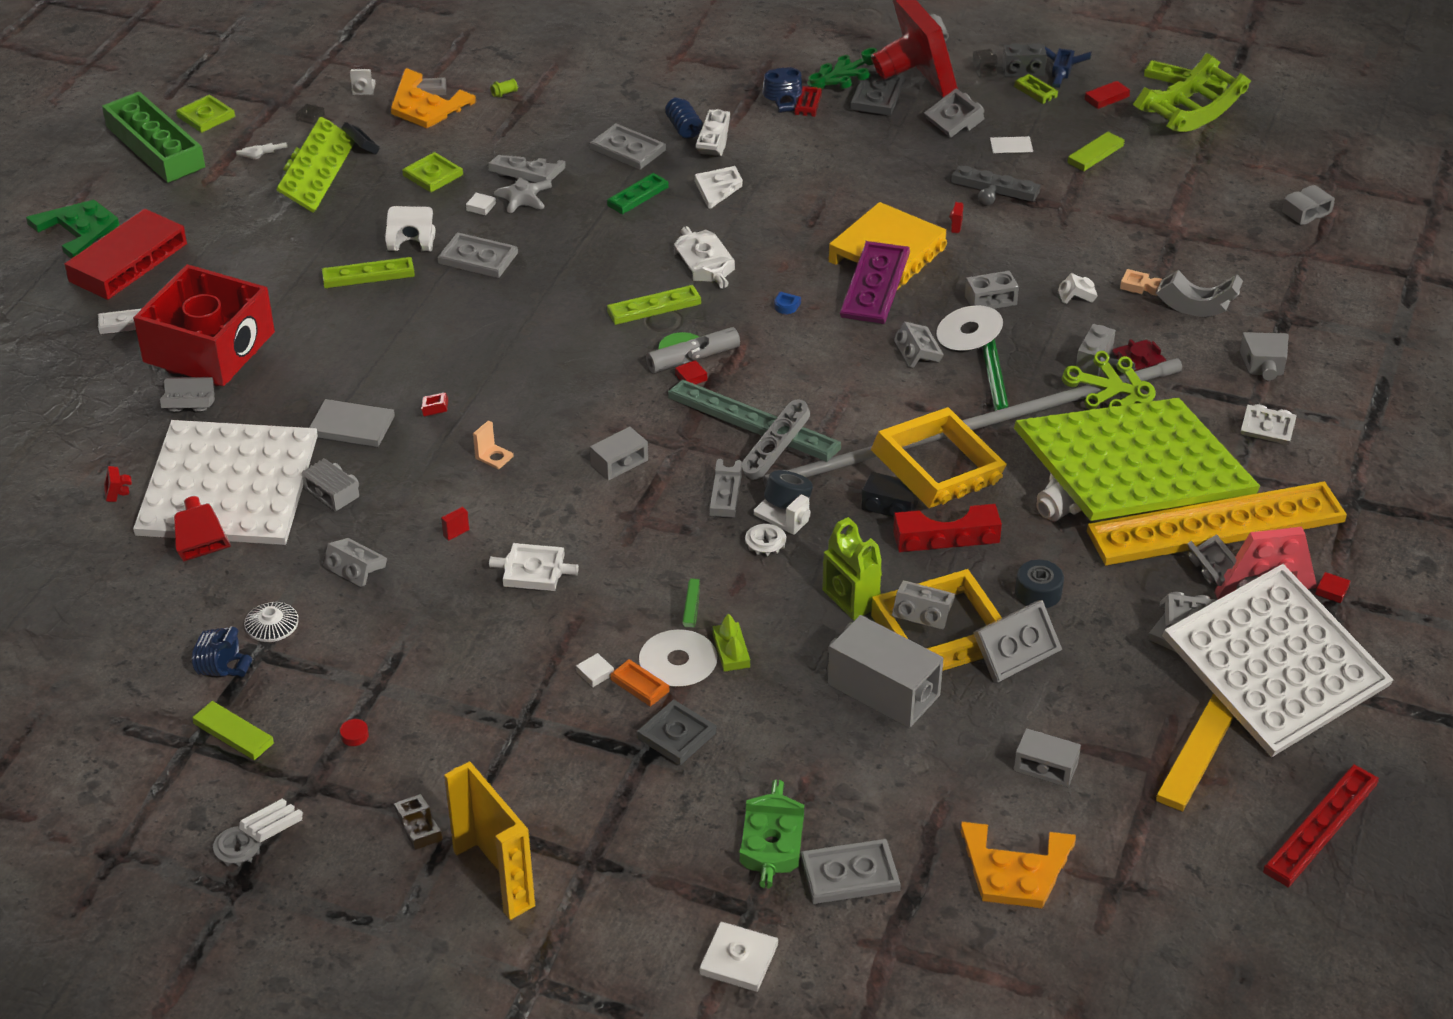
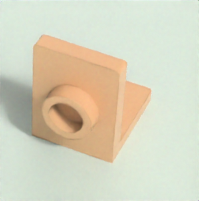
(485, 447)

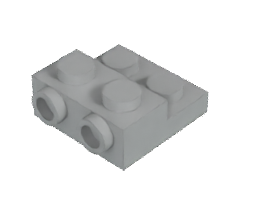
(955, 113)

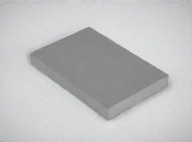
(628, 146)
(477, 255)
(352, 422)
(1017, 641)
(850, 871)

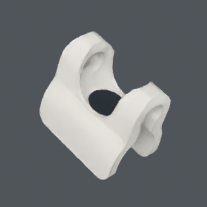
(409, 224)

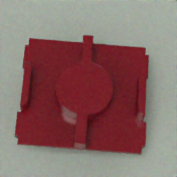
(1142, 353)

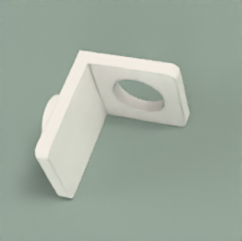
(362, 82)

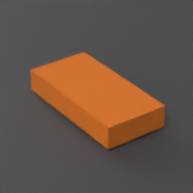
(639, 682)

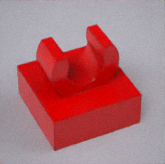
(114, 482)

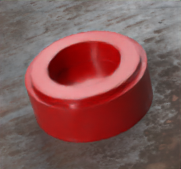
(354, 732)

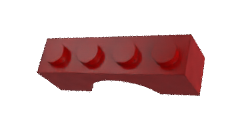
(917, 532)

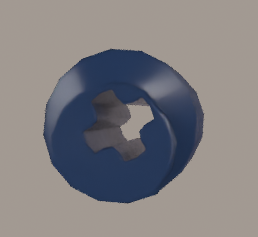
(683, 117)

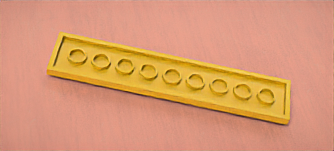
(1230, 519)

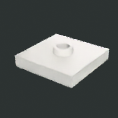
(738, 956)

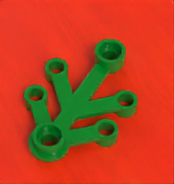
(843, 69)

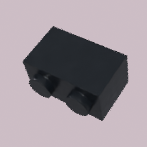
(887, 495)

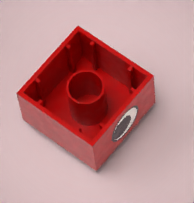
(204, 324)

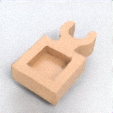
(1138, 282)

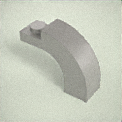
(1196, 300)

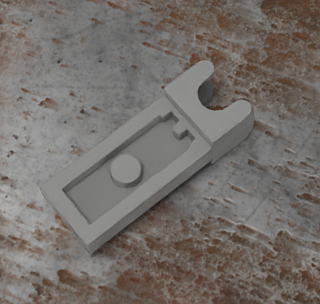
(725, 489)

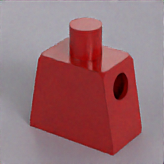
(198, 530)

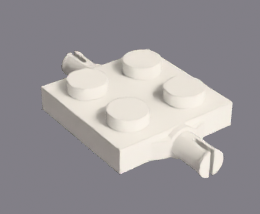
(533, 566)

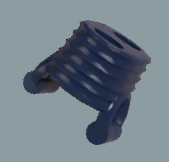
(781, 83)
(215, 650)

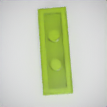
(1095, 151)
(233, 730)

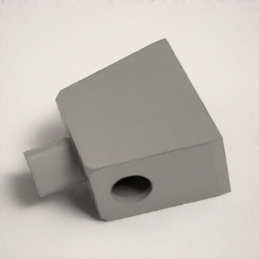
(1265, 353)

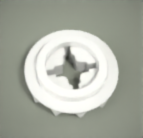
(774, 534)

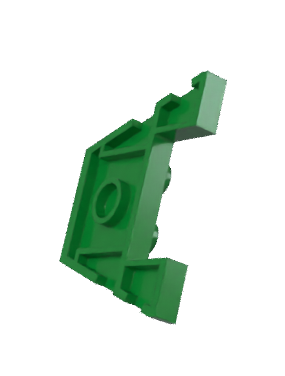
(83, 220)

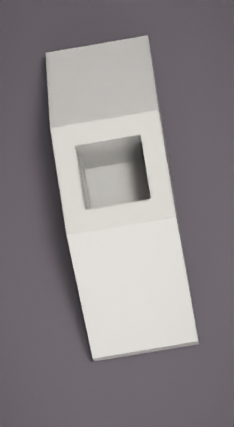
(714, 133)

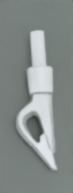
(256, 152)

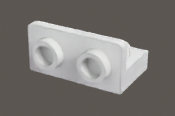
(1268, 424)

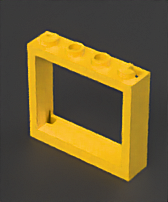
(889, 450)
(957, 651)

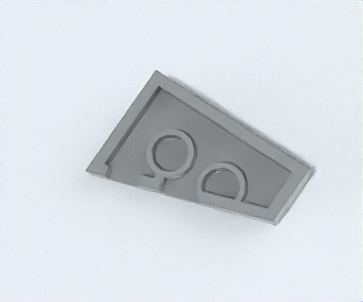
(532, 171)

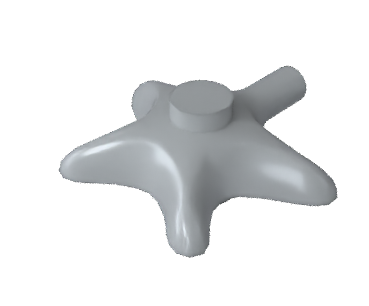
(523, 194)

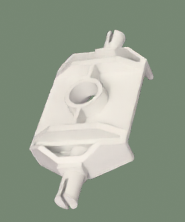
(706, 265)

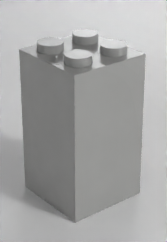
(884, 670)

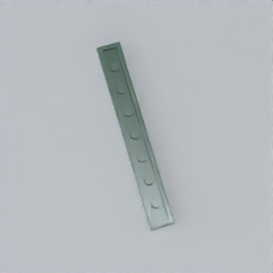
(751, 418)

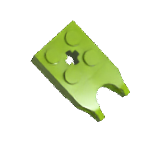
(851, 570)

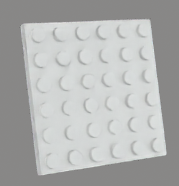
(239, 469)
(1277, 659)

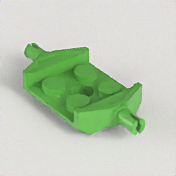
(772, 817)

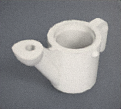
(1055, 501)

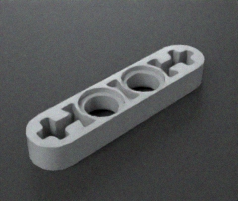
(779, 440)

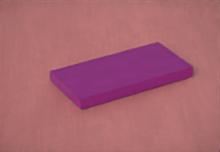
(875, 282)

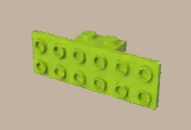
(315, 164)

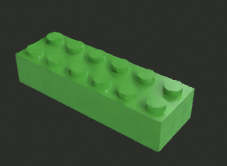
(153, 136)

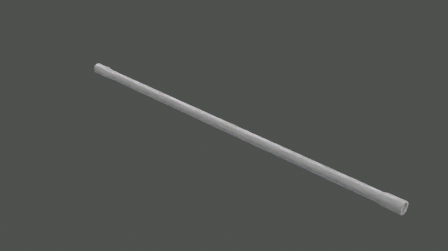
(1160, 370)

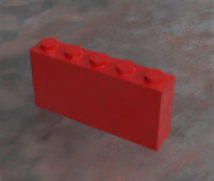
(125, 254)

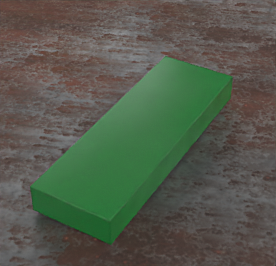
(637, 193)

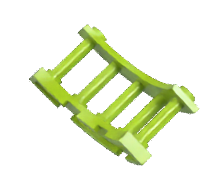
(1179, 93)

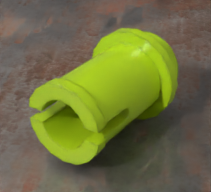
(505, 87)

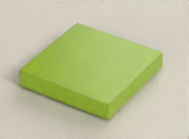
(205, 113)
(432, 172)

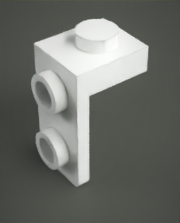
(791, 519)

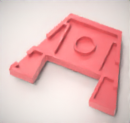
(1266, 551)

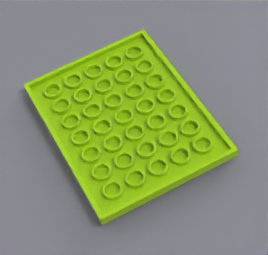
(1135, 458)

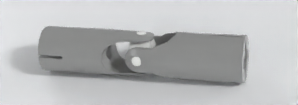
(690, 350)

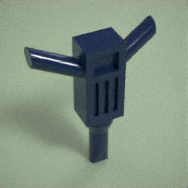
(1063, 63)

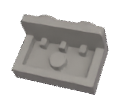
(188, 393)
(1213, 558)

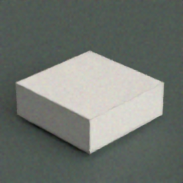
(480, 204)
(594, 670)

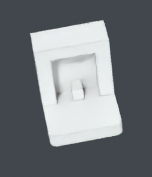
(1077, 286)

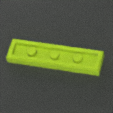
(1173, 74)
(368, 272)
(653, 304)

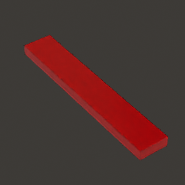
(1320, 825)

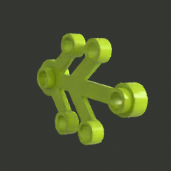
(1113, 384)

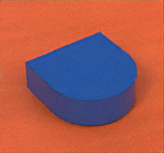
(787, 303)

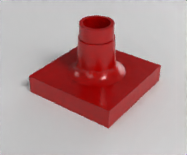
(919, 47)

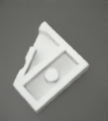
(718, 184)

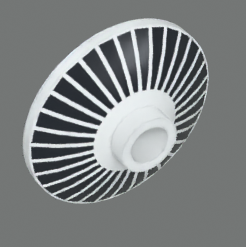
(271, 622)

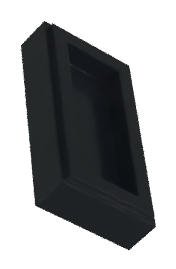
(360, 137)

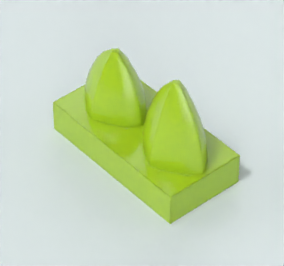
(731, 645)

